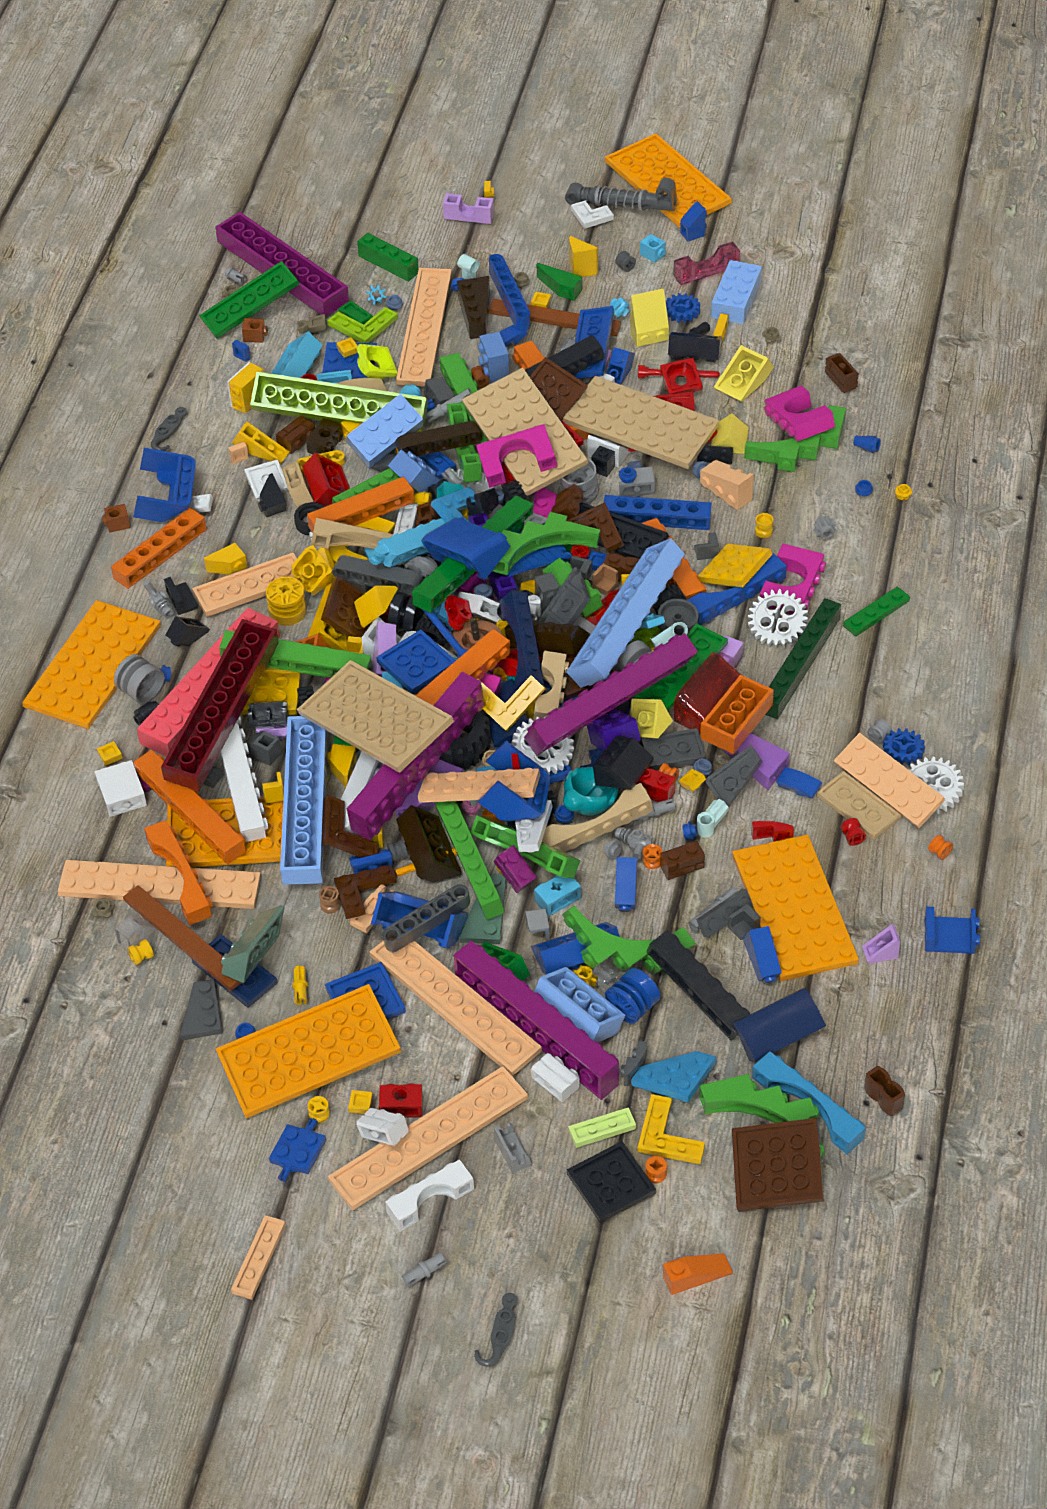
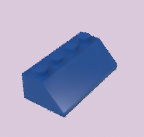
(564, 950)

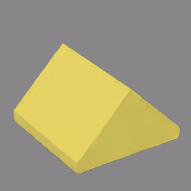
(731, 433)
(650, 716)

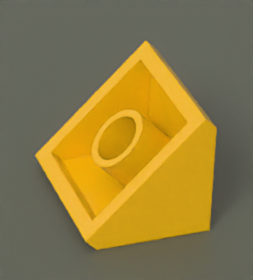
(582, 257)
(374, 603)

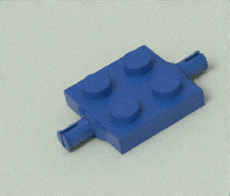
(297, 1149)

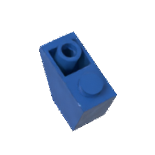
(693, 222)
(620, 364)

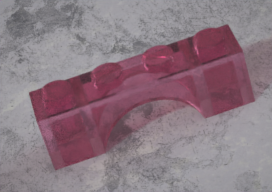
(687, 270)

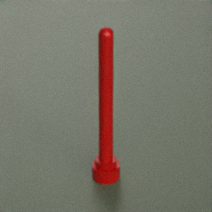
(645, 372)

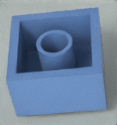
(493, 356)
(414, 470)

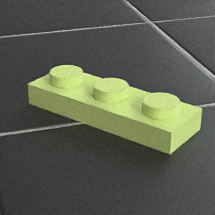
(602, 1127)

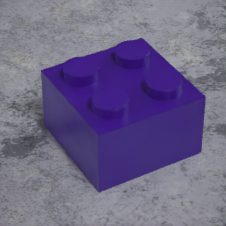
(614, 724)

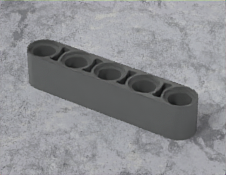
(367, 574)
(422, 926)

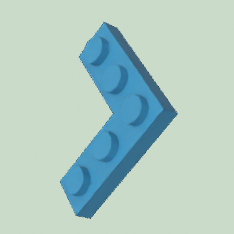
(450, 505)

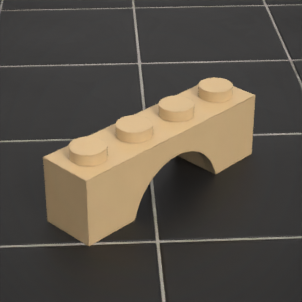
(552, 671)

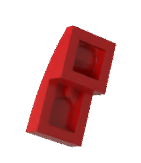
(773, 829)

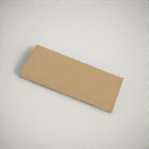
(856, 801)

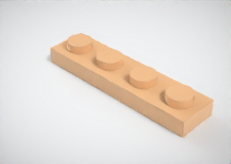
(258, 1257)

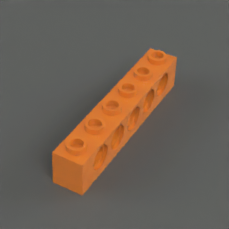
(158, 548)

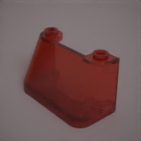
(703, 691)

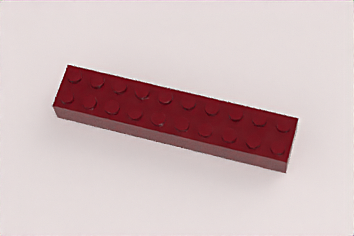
(220, 705)

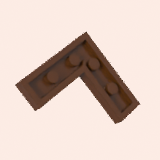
(601, 519)
(335, 835)
(350, 885)

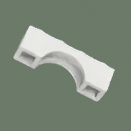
(451, 1181)

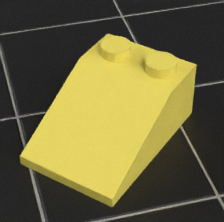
(649, 318)
(744, 374)

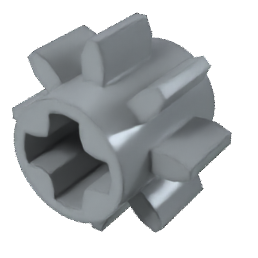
(824, 527)

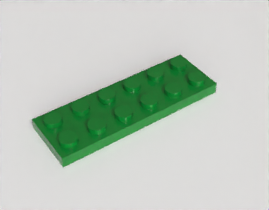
(249, 299)
(667, 688)

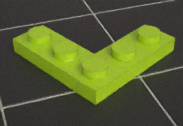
(360, 332)

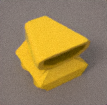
(314, 569)

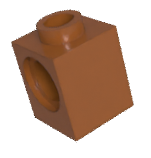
(254, 330)
(116, 518)

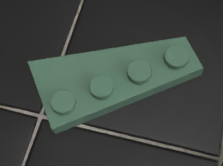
(477, 927)

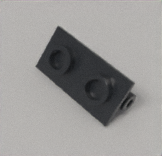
(713, 453)

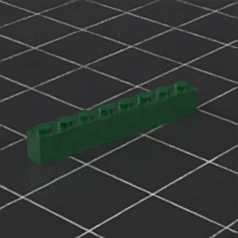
(803, 655)

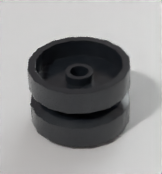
(404, 613)

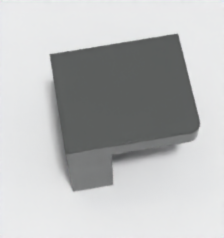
(707, 550)
(583, 565)
(743, 921)

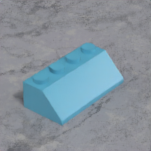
(298, 356)

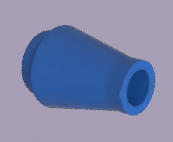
(868, 443)

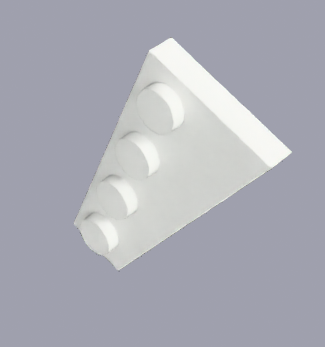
(531, 831)

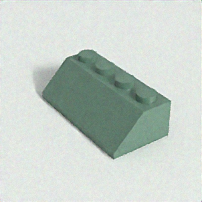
(253, 944)

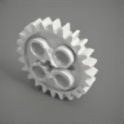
(762, 614)
(561, 755)
(944, 775)

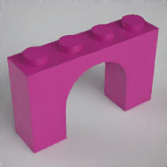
(784, 410)
(532, 440)
(804, 563)

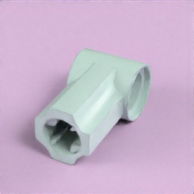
(468, 265)
(664, 636)
(711, 817)

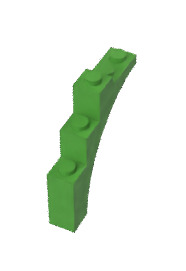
(788, 451)
(537, 536)
(602, 944)
(741, 1096)

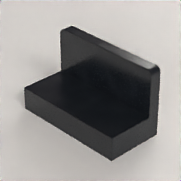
(180, 596)

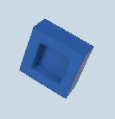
(241, 350)
(597, 559)

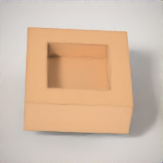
(238, 452)

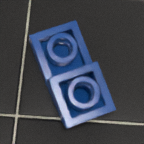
(511, 334)
(800, 782)

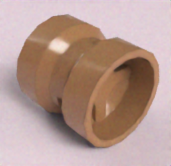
(329, 899)

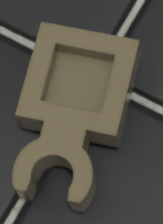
(314, 324)

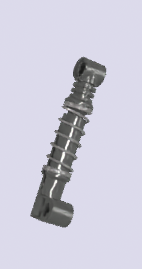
(636, 199)

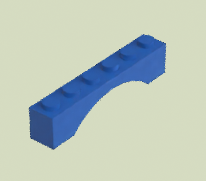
(716, 603)

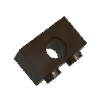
(324, 437)

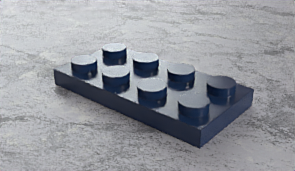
(254, 987)

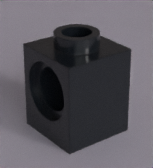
(604, 460)

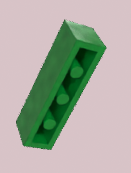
(387, 257)

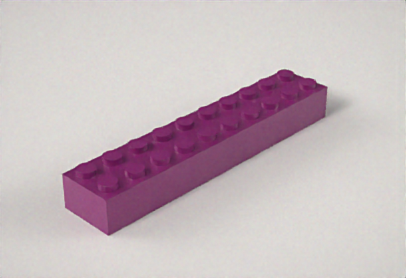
(265, 250)
(609, 693)
(390, 788)
(538, 1019)

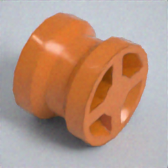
(665, 768)
(940, 847)
(652, 851)
(659, 1173)

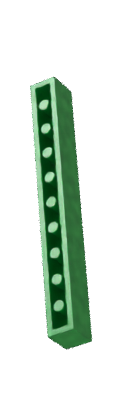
(453, 574)

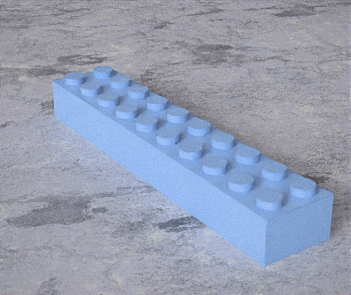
(625, 613)
(303, 802)

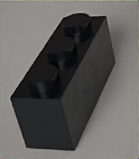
(694, 346)

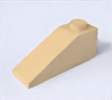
(297, 484)

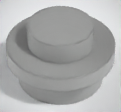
(612, 849)

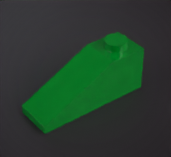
(560, 282)
(508, 960)

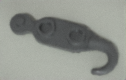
(167, 427)
(501, 1331)

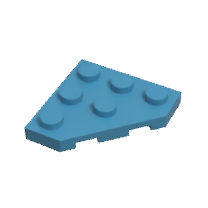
(675, 1076)

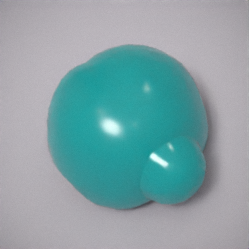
(583, 795)

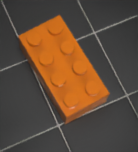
(736, 714)

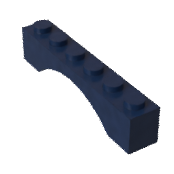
(517, 613)

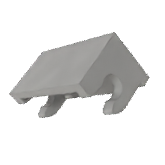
(511, 1148)

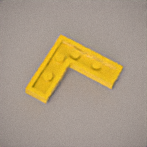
(508, 713)
(656, 1143)

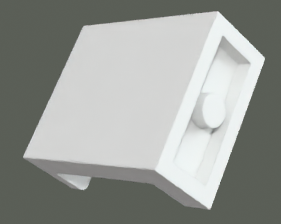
(120, 788)

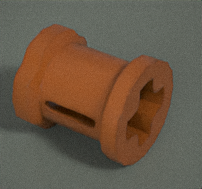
(479, 376)

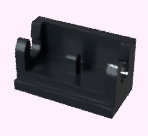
(484, 501)
(268, 714)

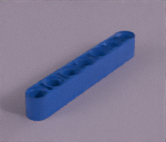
(509, 292)

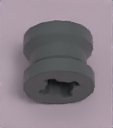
(625, 261)
(397, 850)

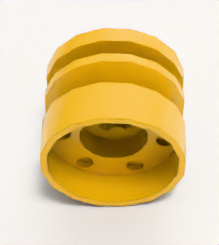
(286, 600)

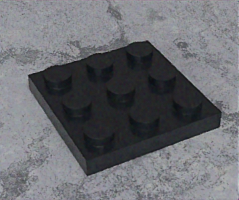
(611, 1181)

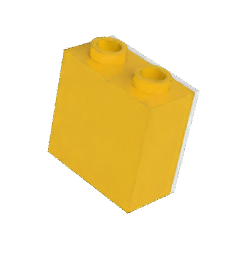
(241, 387)

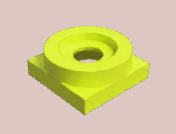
(378, 354)

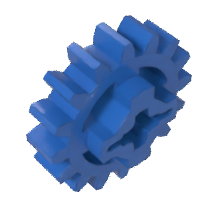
(682, 307)
(904, 746)

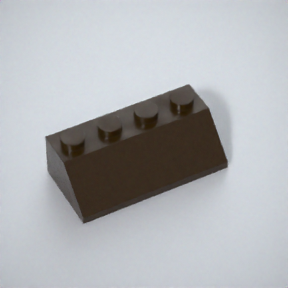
(554, 637)
(427, 845)

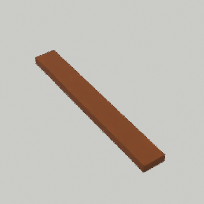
(548, 316)
(179, 934)

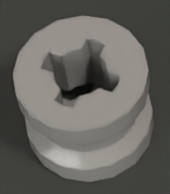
(879, 730)

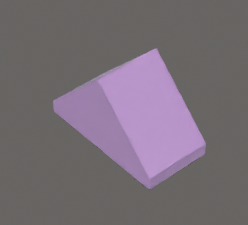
(883, 946)

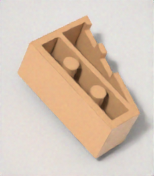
(727, 483)

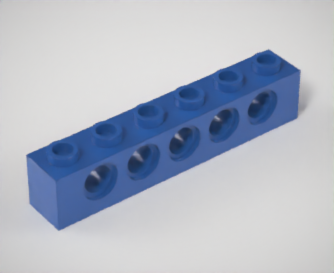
(668, 512)

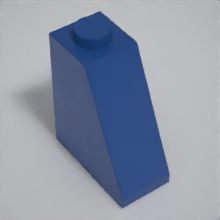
(625, 883)
(762, 954)

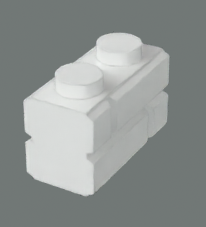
(555, 1077)
(382, 1126)

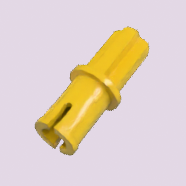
(300, 985)

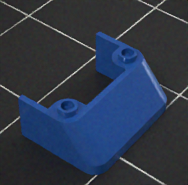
(172, 470)
(506, 803)
(395, 905)

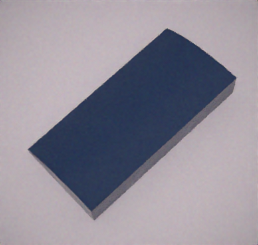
(498, 733)
(779, 1024)

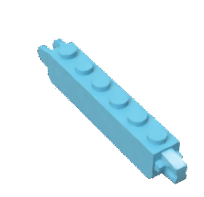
(404, 545)

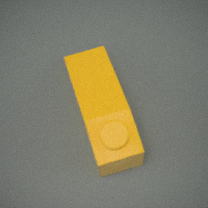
(260, 444)

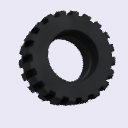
(471, 748)

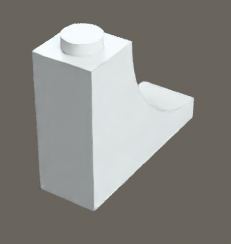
(482, 606)

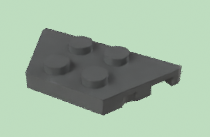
(569, 600)

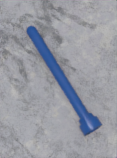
(445, 632)

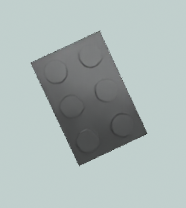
(675, 748)

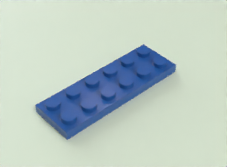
(599, 324)

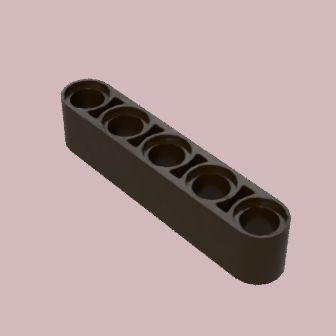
(440, 438)

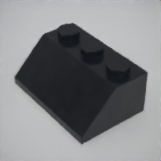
(621, 764)

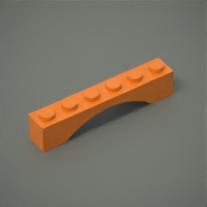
(164, 844)

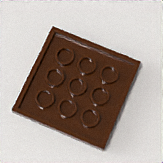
(777, 1165)

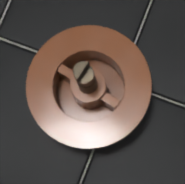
(473, 632)

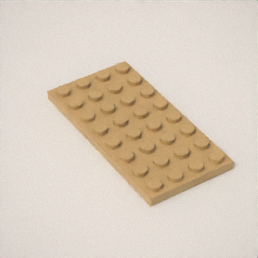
(518, 405)
(641, 422)
(375, 716)

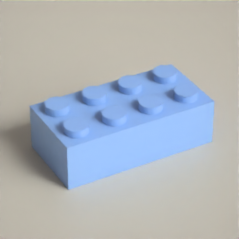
(736, 291)
(378, 433)
(580, 1004)

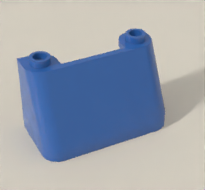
(467, 544)

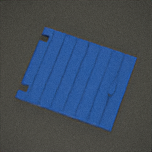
(539, 558)

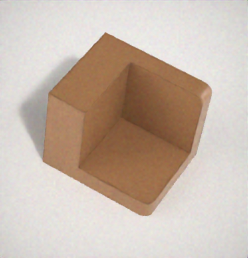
(605, 579)

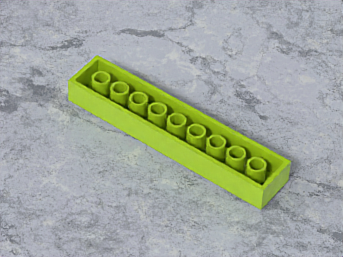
(323, 399)

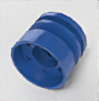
(633, 994)

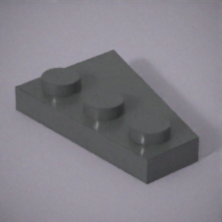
(734, 775)
(202, 1012)

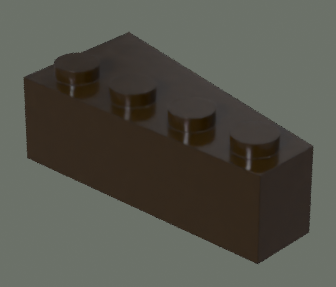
(474, 303)

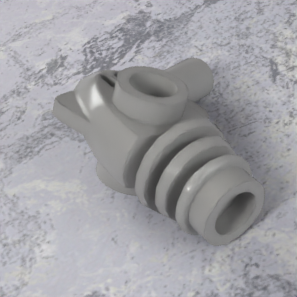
(159, 600)
(634, 839)

